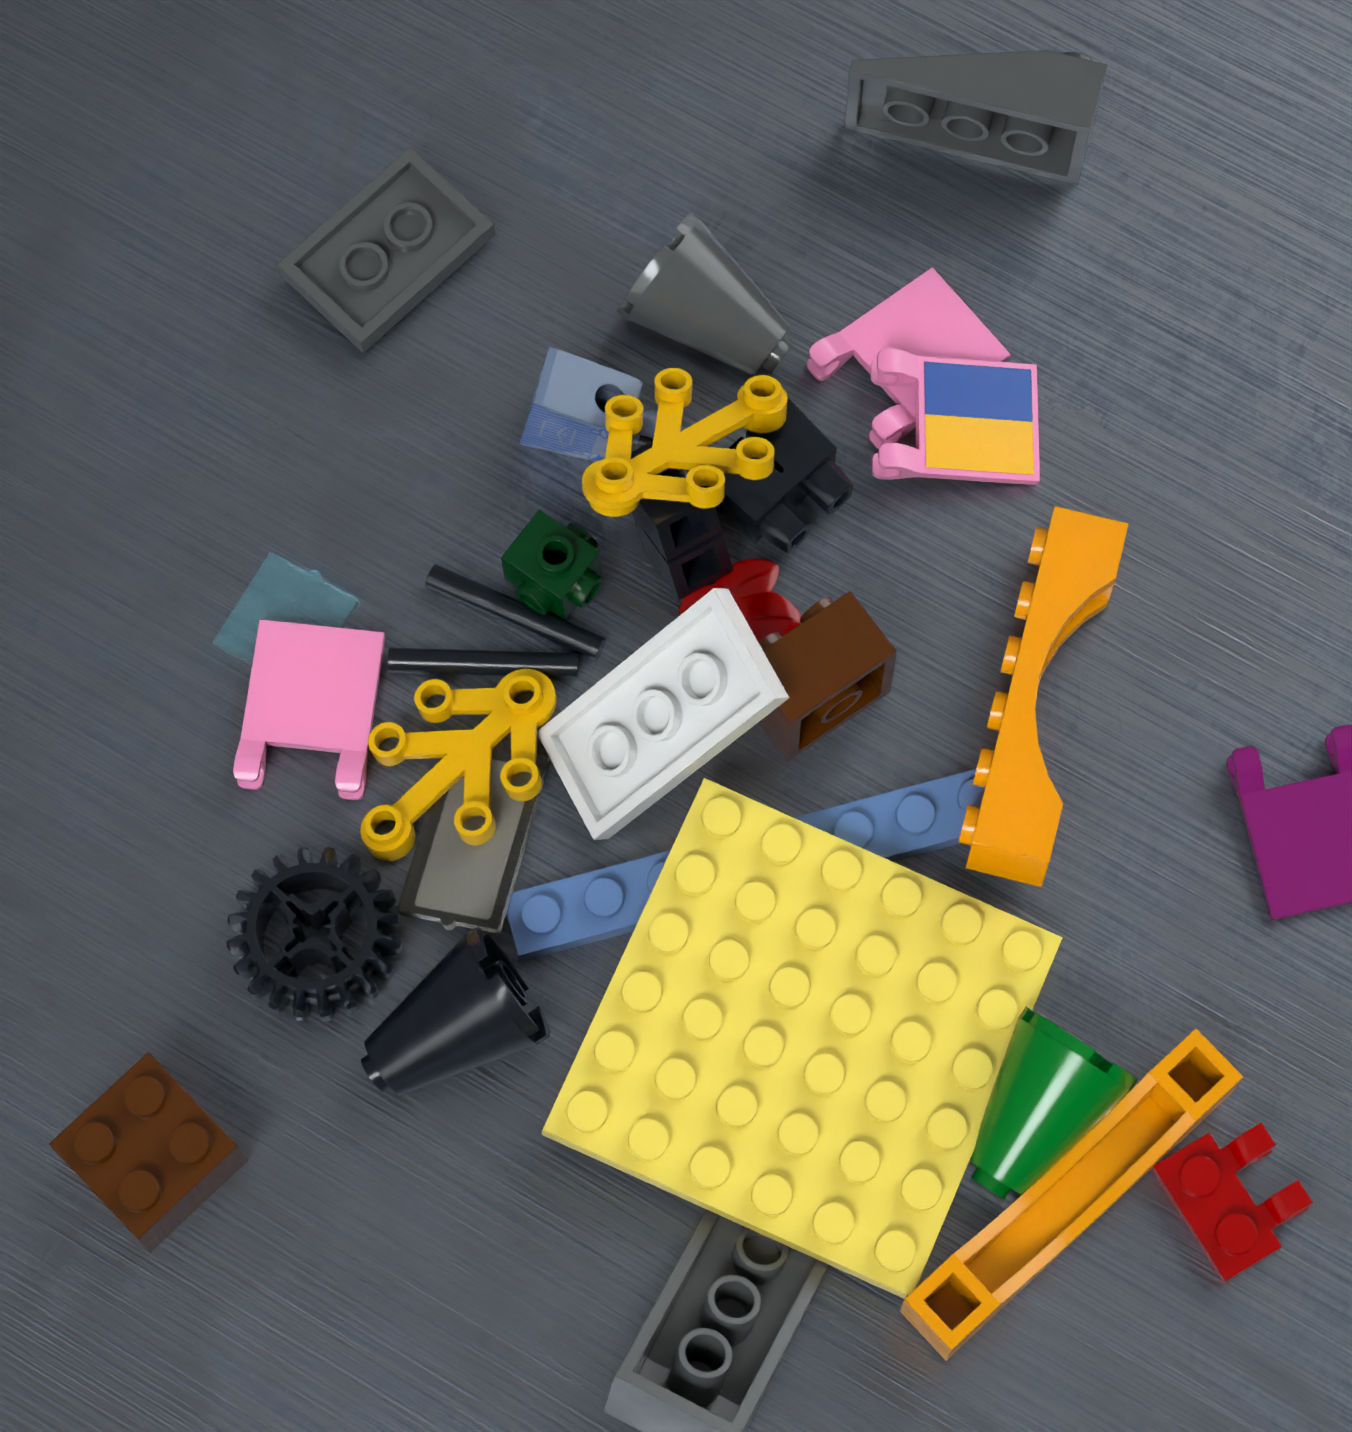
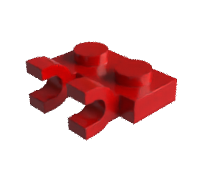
(1219, 1208)

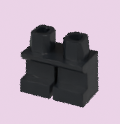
(802, 468)
(682, 539)

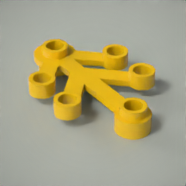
(620, 482)
(462, 754)

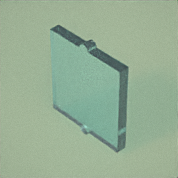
(283, 595)

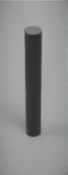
(515, 612)
(481, 662)

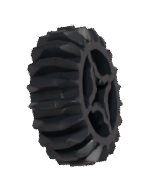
(330, 914)

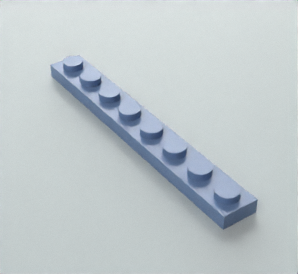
(613, 898)

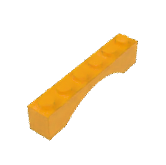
(1020, 806)
(1071, 1195)

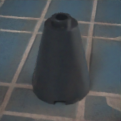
(455, 1019)

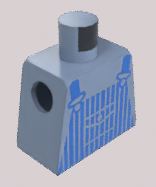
(570, 407)

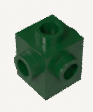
(553, 566)

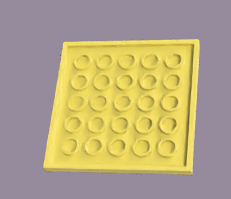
(802, 1038)

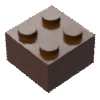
(829, 670)
(149, 1152)

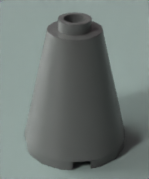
(707, 302)

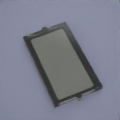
(465, 881)

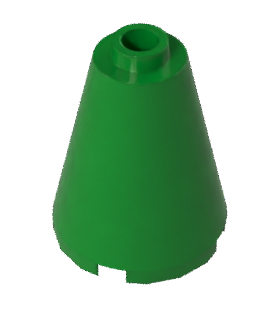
(1042, 1104)

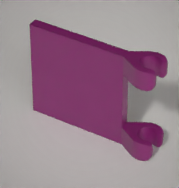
(1299, 830)

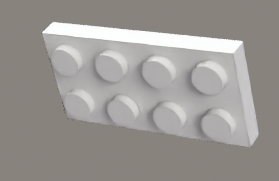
(662, 714)

